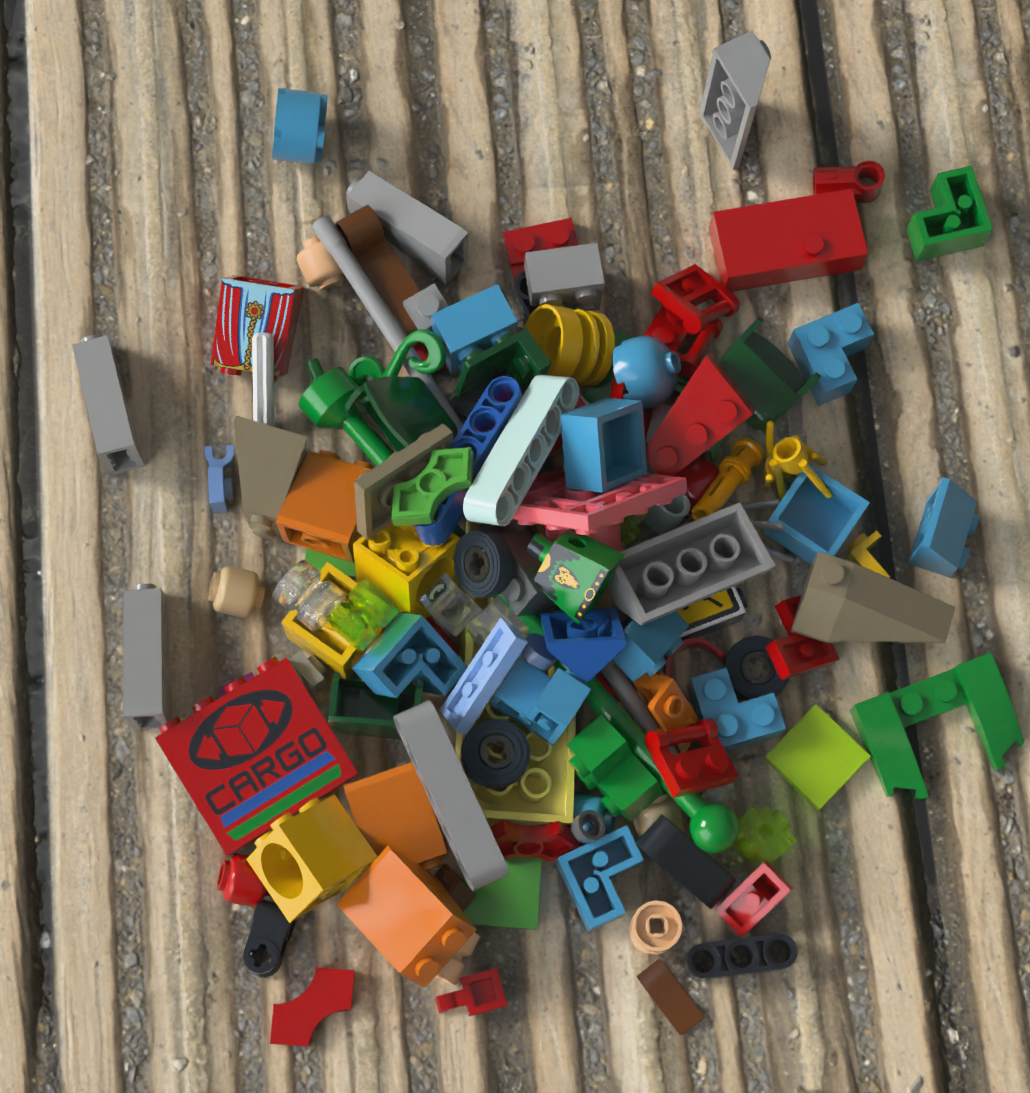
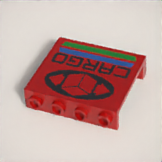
(255, 754)

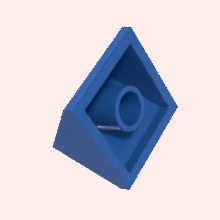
(586, 645)

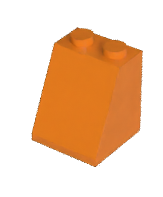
(322, 506)
(397, 813)
(407, 916)

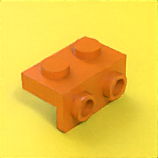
(667, 704)

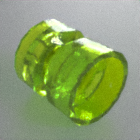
(362, 614)

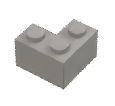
(565, 276)

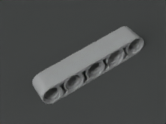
(451, 795)

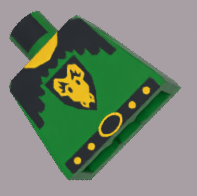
(574, 571)

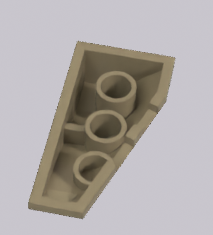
(863, 606)

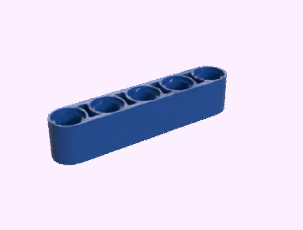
(487, 414)

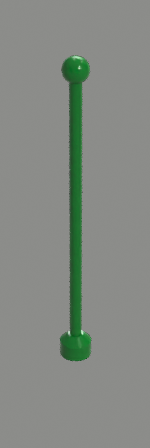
(712, 825)

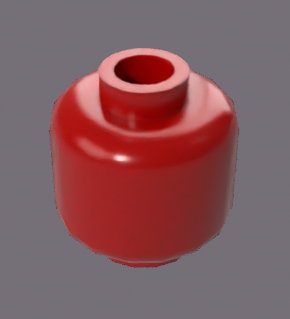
(240, 882)

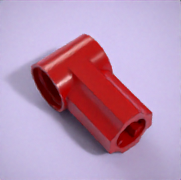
(842, 178)

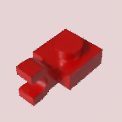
(478, 992)

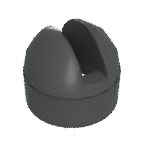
(592, 834)

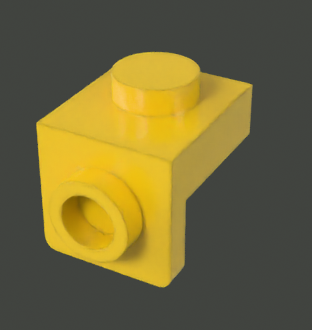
(860, 555)

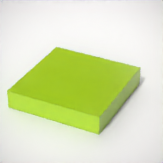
(816, 757)

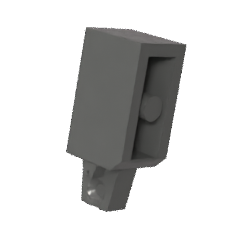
(522, 592)

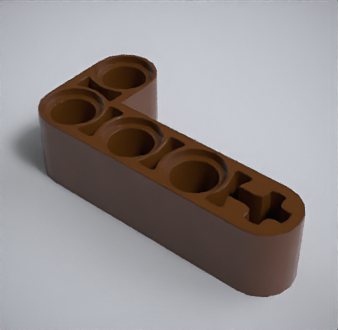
(385, 271)

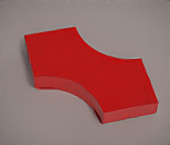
(541, 842)
(297, 1020)

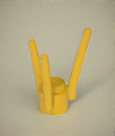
(792, 457)
(767, 471)

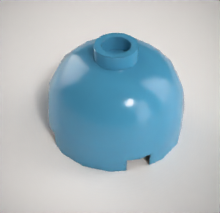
(646, 369)

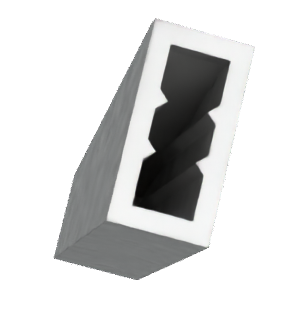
(412, 226)
(107, 405)
(145, 658)

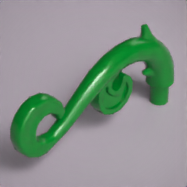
(373, 367)

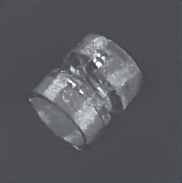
(308, 595)

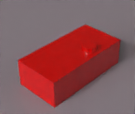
(788, 240)

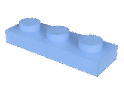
(483, 676)

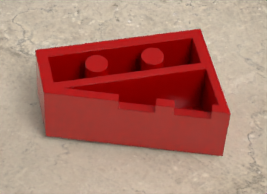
(698, 419)

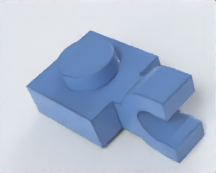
(219, 486)

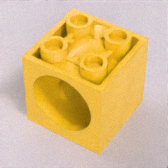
(404, 565)
(327, 643)
(310, 856)

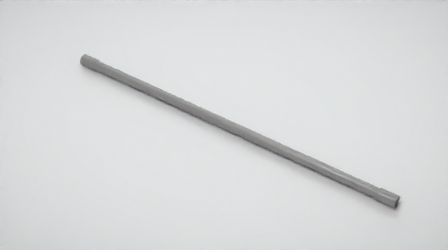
(337, 246)

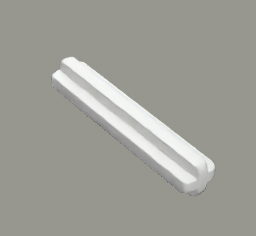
(263, 378)

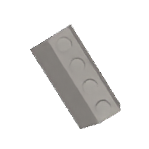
(734, 92)
(688, 565)

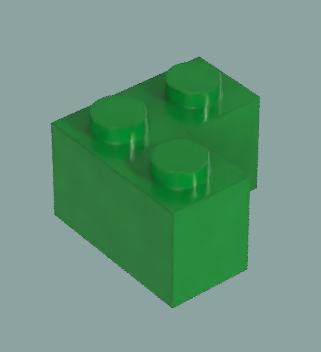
(957, 220)
(609, 765)

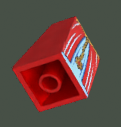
(251, 308)

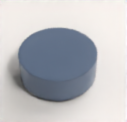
(536, 652)

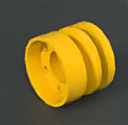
(574, 342)

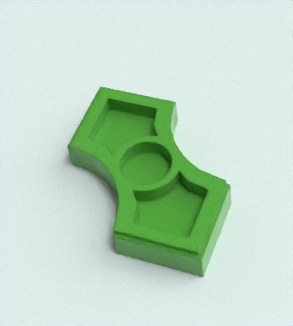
(420, 497)

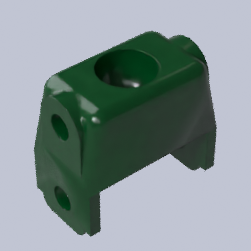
(764, 376)
(400, 408)
(361, 712)

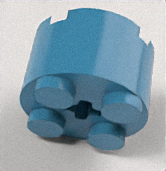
(299, 126)

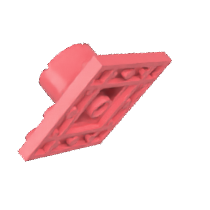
(592, 512)

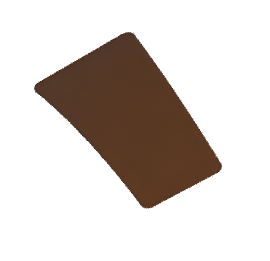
(670, 997)

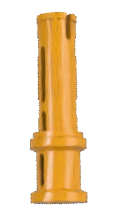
(733, 472)

